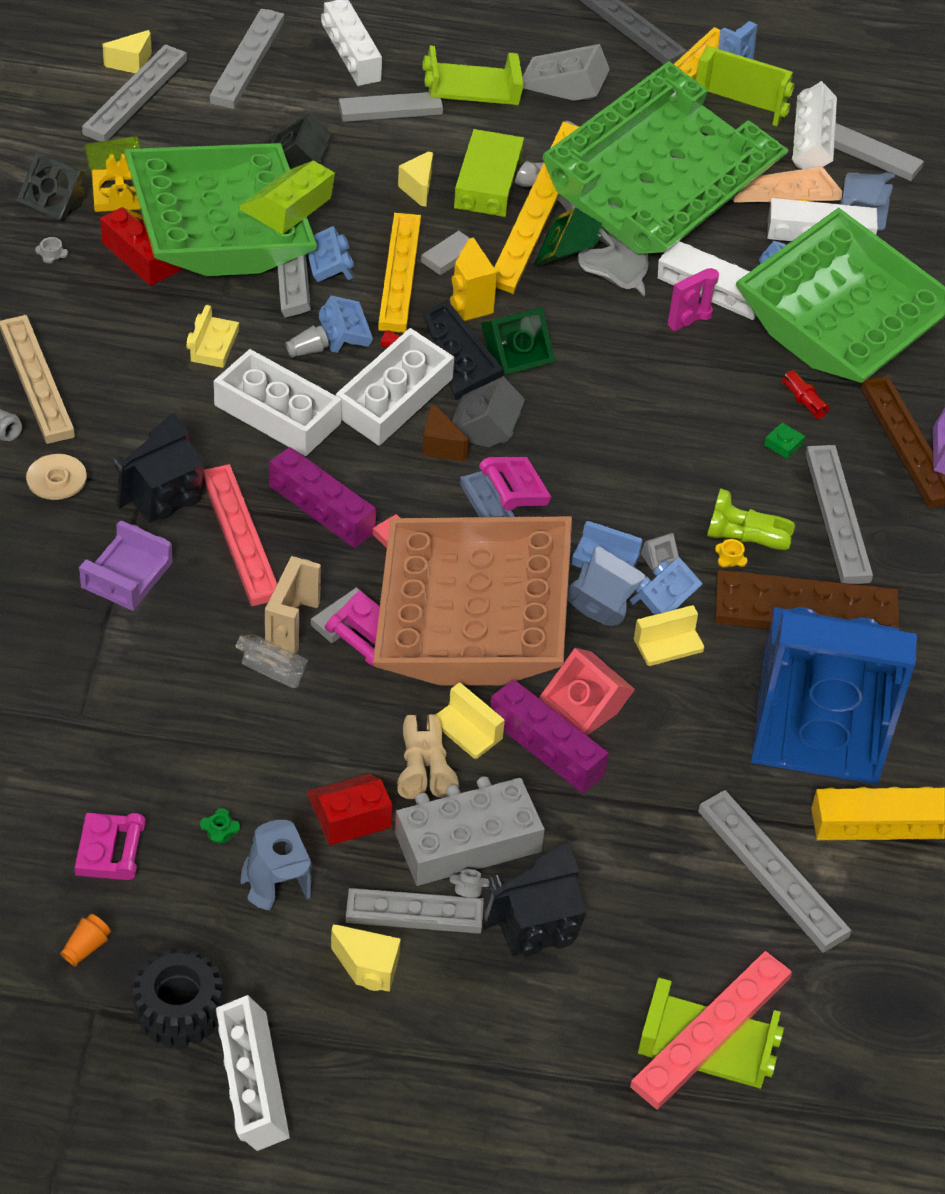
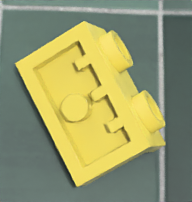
(211, 339)

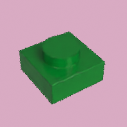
(784, 440)

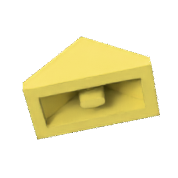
(128, 52)
(415, 177)

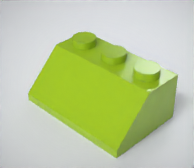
(291, 196)

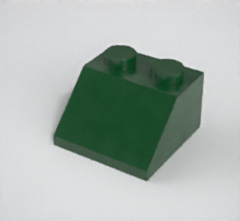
(568, 235)
(519, 340)

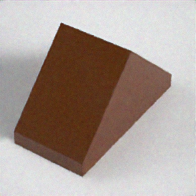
(443, 438)

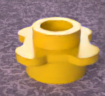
(731, 553)

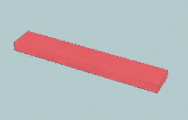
(240, 534)

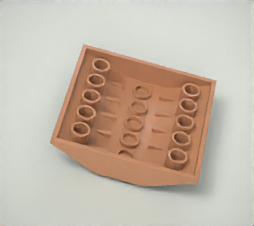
(474, 598)

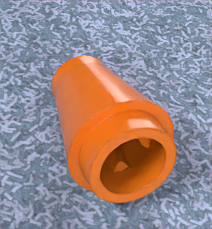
(86, 938)

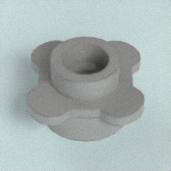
(51, 250)
(469, 883)

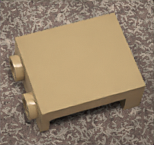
(296, 587)

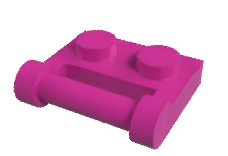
(686, 296)
(522, 478)
(361, 615)
(99, 845)

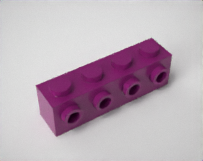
(322, 497)
(550, 736)

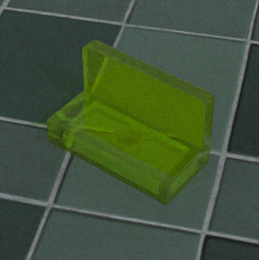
(99, 152)

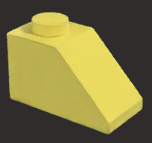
(366, 956)

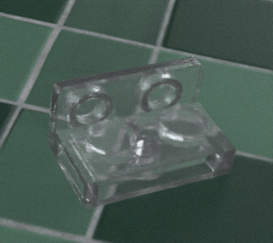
(271, 660)

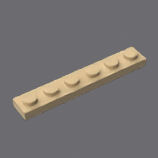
(36, 379)

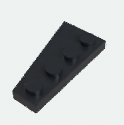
(472, 361)

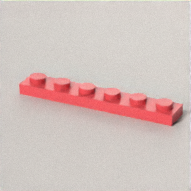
(710, 1030)

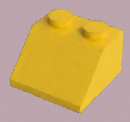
(473, 283)

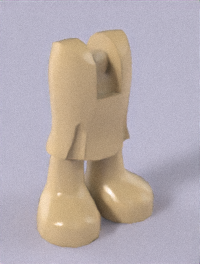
(422, 750)

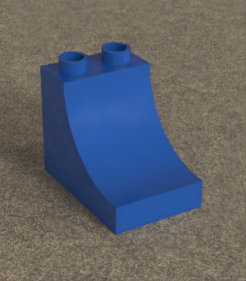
(831, 694)

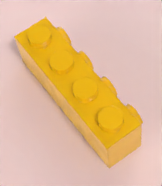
(879, 813)

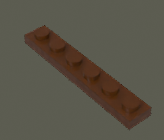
(906, 438)

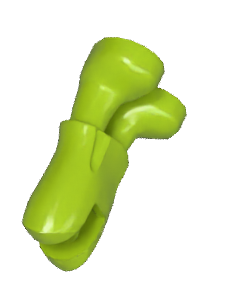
(749, 525)

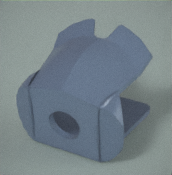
(869, 191)
(604, 587)
(266, 867)

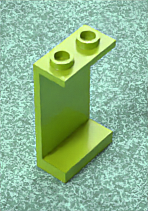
(746, 81)
(474, 82)
(488, 172)
(741, 1059)

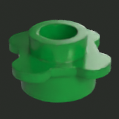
(223, 833)

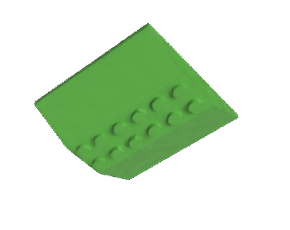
(194, 211)
(843, 298)

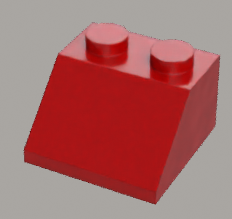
(352, 808)

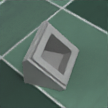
(659, 550)

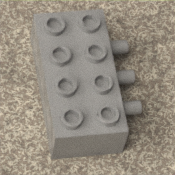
(468, 829)

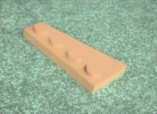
(807, 184)

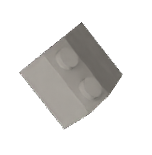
(568, 73)

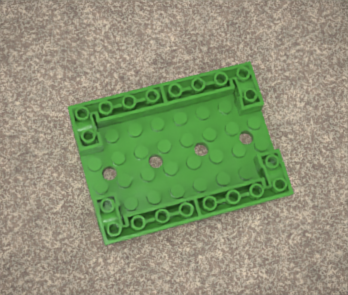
(635, 142)

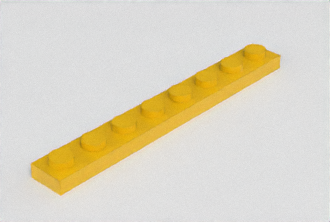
(529, 225)

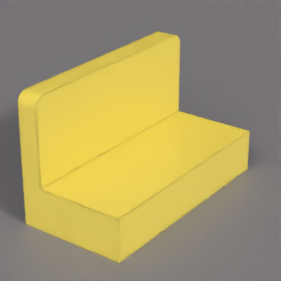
(668, 636)
(470, 722)

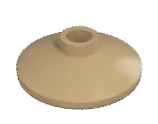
(56, 476)

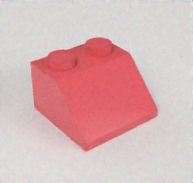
(586, 691)

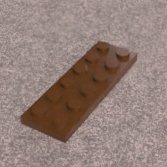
(751, 598)

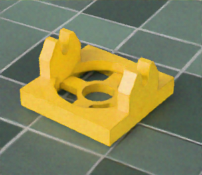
(114, 171)

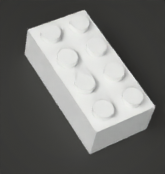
(395, 386)
(277, 402)

